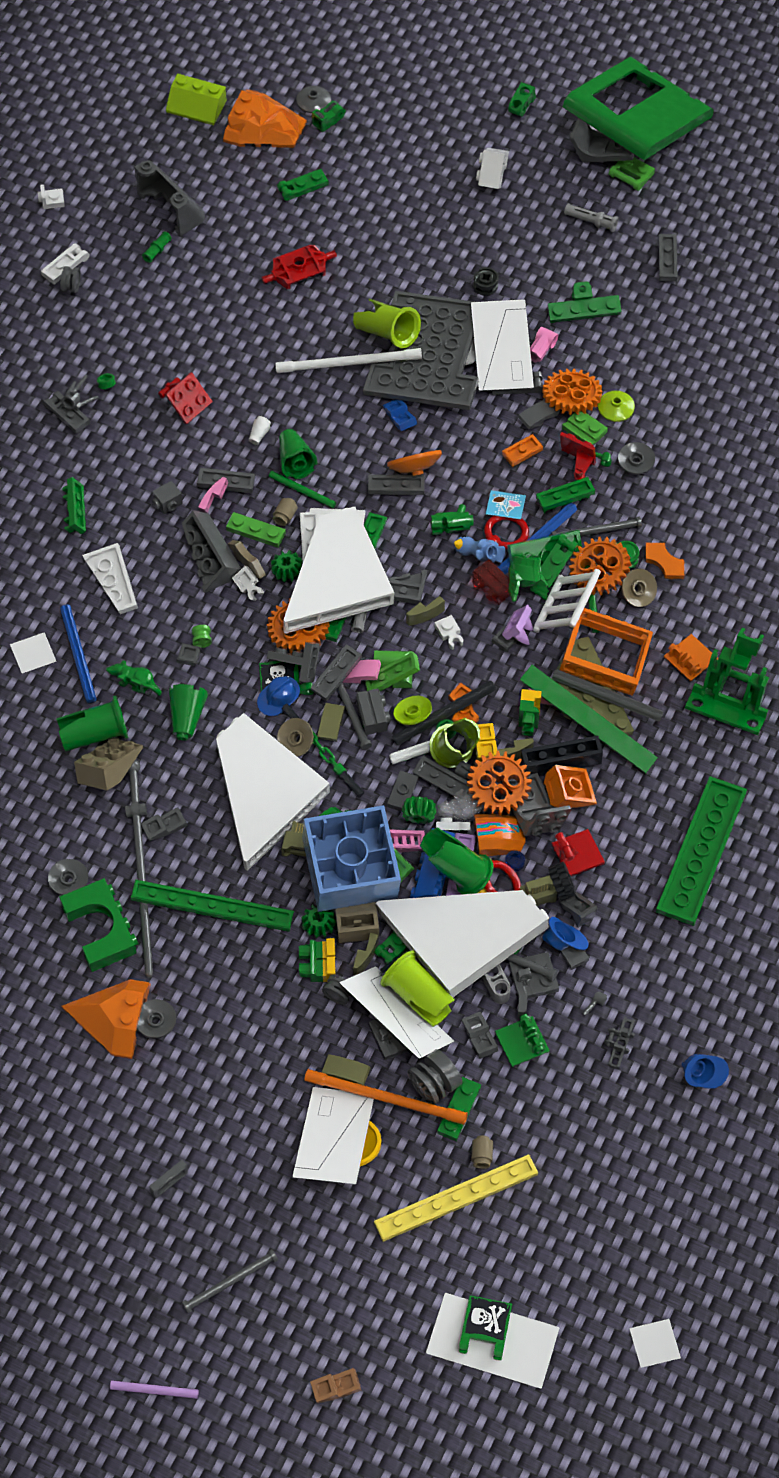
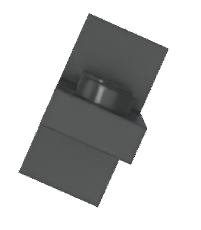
(307, 659)

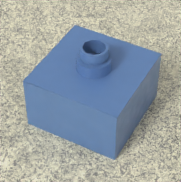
(351, 858)

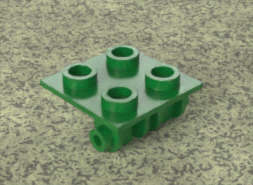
(522, 1040)

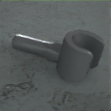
(599, 998)

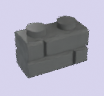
(372, 711)

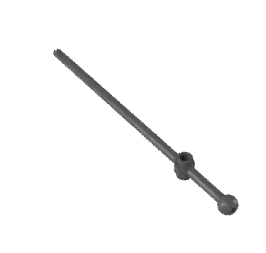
(136, 811)

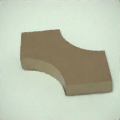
(246, 558)

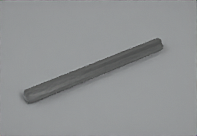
(607, 695)

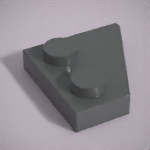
(409, 587)

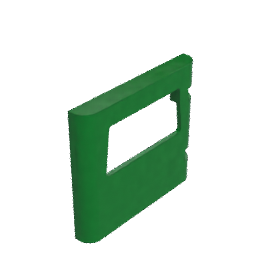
(646, 125)

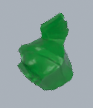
(526, 573)

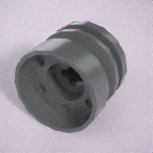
(434, 1077)

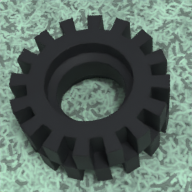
(562, 881)

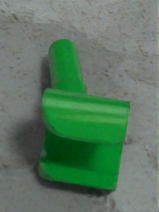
(605, 458)

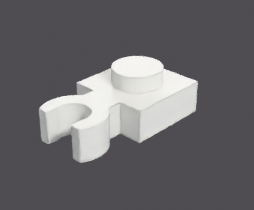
(246, 582)
(449, 630)
(447, 824)

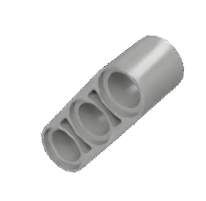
(497, 982)

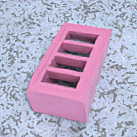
(403, 834)

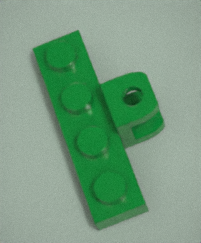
(583, 305)

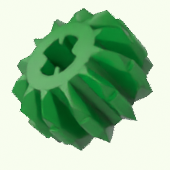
(286, 566)
(419, 810)
(311, 923)

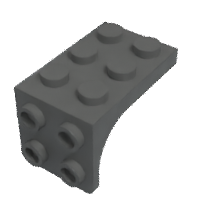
(595, 146)
(537, 814)

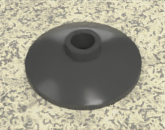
(313, 98)
(636, 452)
(66, 870)
(154, 1010)

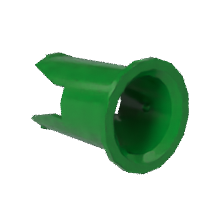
(92, 725)
(457, 861)

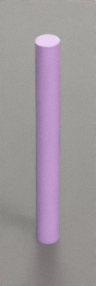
(154, 1389)

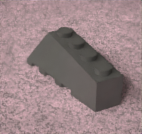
(209, 551)

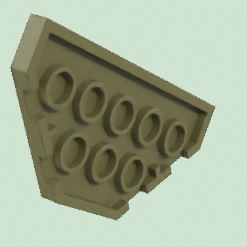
(613, 713)

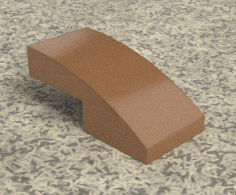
(335, 1386)

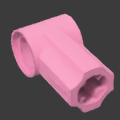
(543, 341)

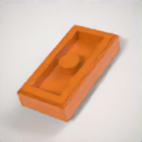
(522, 450)

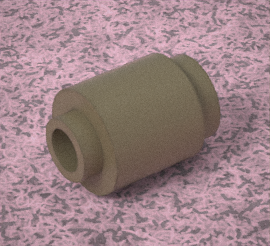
(284, 511)
(482, 1152)

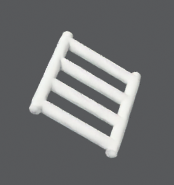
(577, 607)

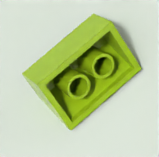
(196, 99)

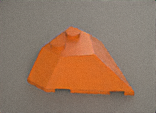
(112, 1015)

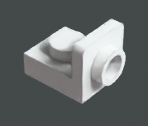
(51, 198)

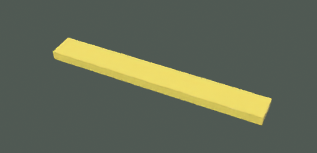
(455, 1198)

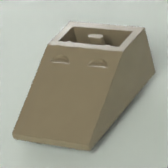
(107, 763)
(356, 922)

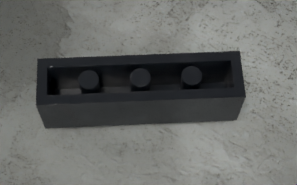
(571, 753)

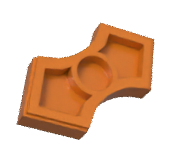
(658, 555)
(468, 711)

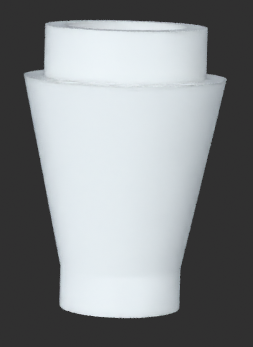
(259, 429)

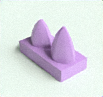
(517, 623)

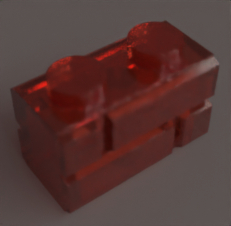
(491, 581)

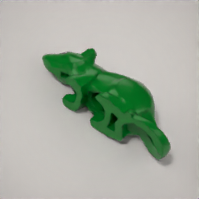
(138, 677)

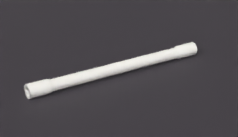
(290, 366)

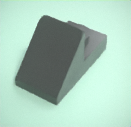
(580, 909)

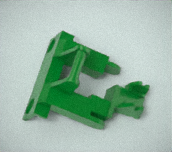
(726, 708)

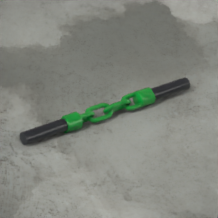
(338, 768)

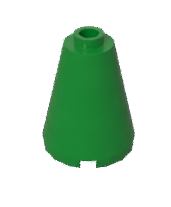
(295, 455)
(186, 709)

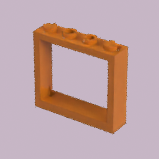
(600, 674)

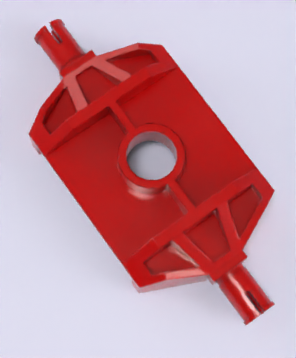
(287, 272)

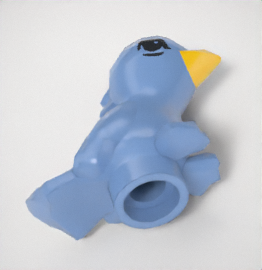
(482, 549)

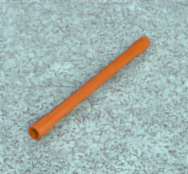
(447, 1113)

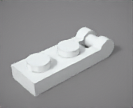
(54, 270)

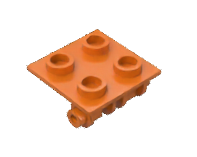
(689, 657)

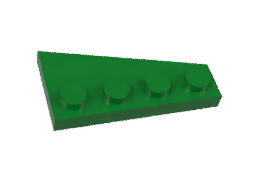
(542, 546)

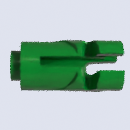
(451, 521)

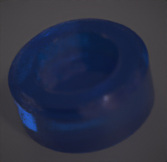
(515, 860)

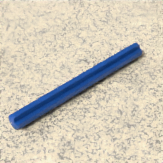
(546, 529)
(78, 654)

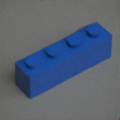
(429, 879)

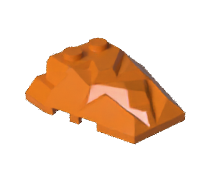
(262, 120)

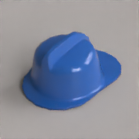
(277, 694)
(563, 936)
(705, 1071)

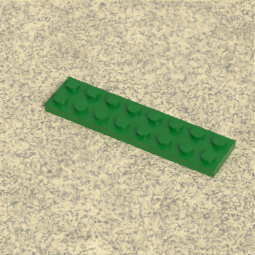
(701, 851)

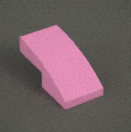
(216, 490)
(364, 671)

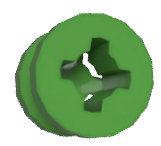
(201, 636)

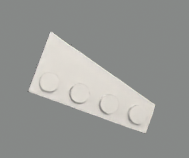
(113, 576)

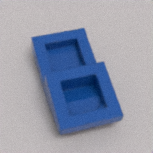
(399, 414)

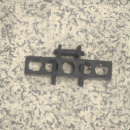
(621, 1032)

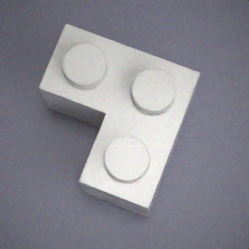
(492, 167)

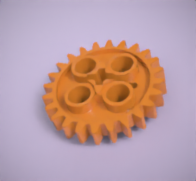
(572, 391)
(611, 554)
(299, 637)
(486, 794)

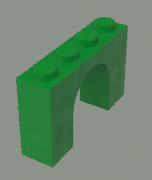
(99, 899)

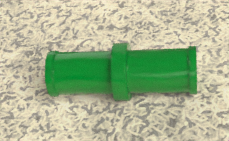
(156, 247)

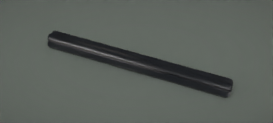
(444, 712)

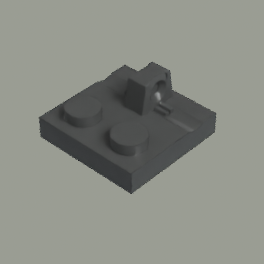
(531, 982)
(388, 1043)

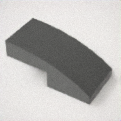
(536, 414)
(158, 826)
(479, 1035)

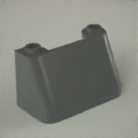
(156, 183)

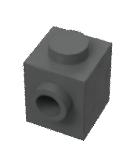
(167, 497)

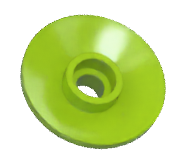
(616, 411)
(412, 710)

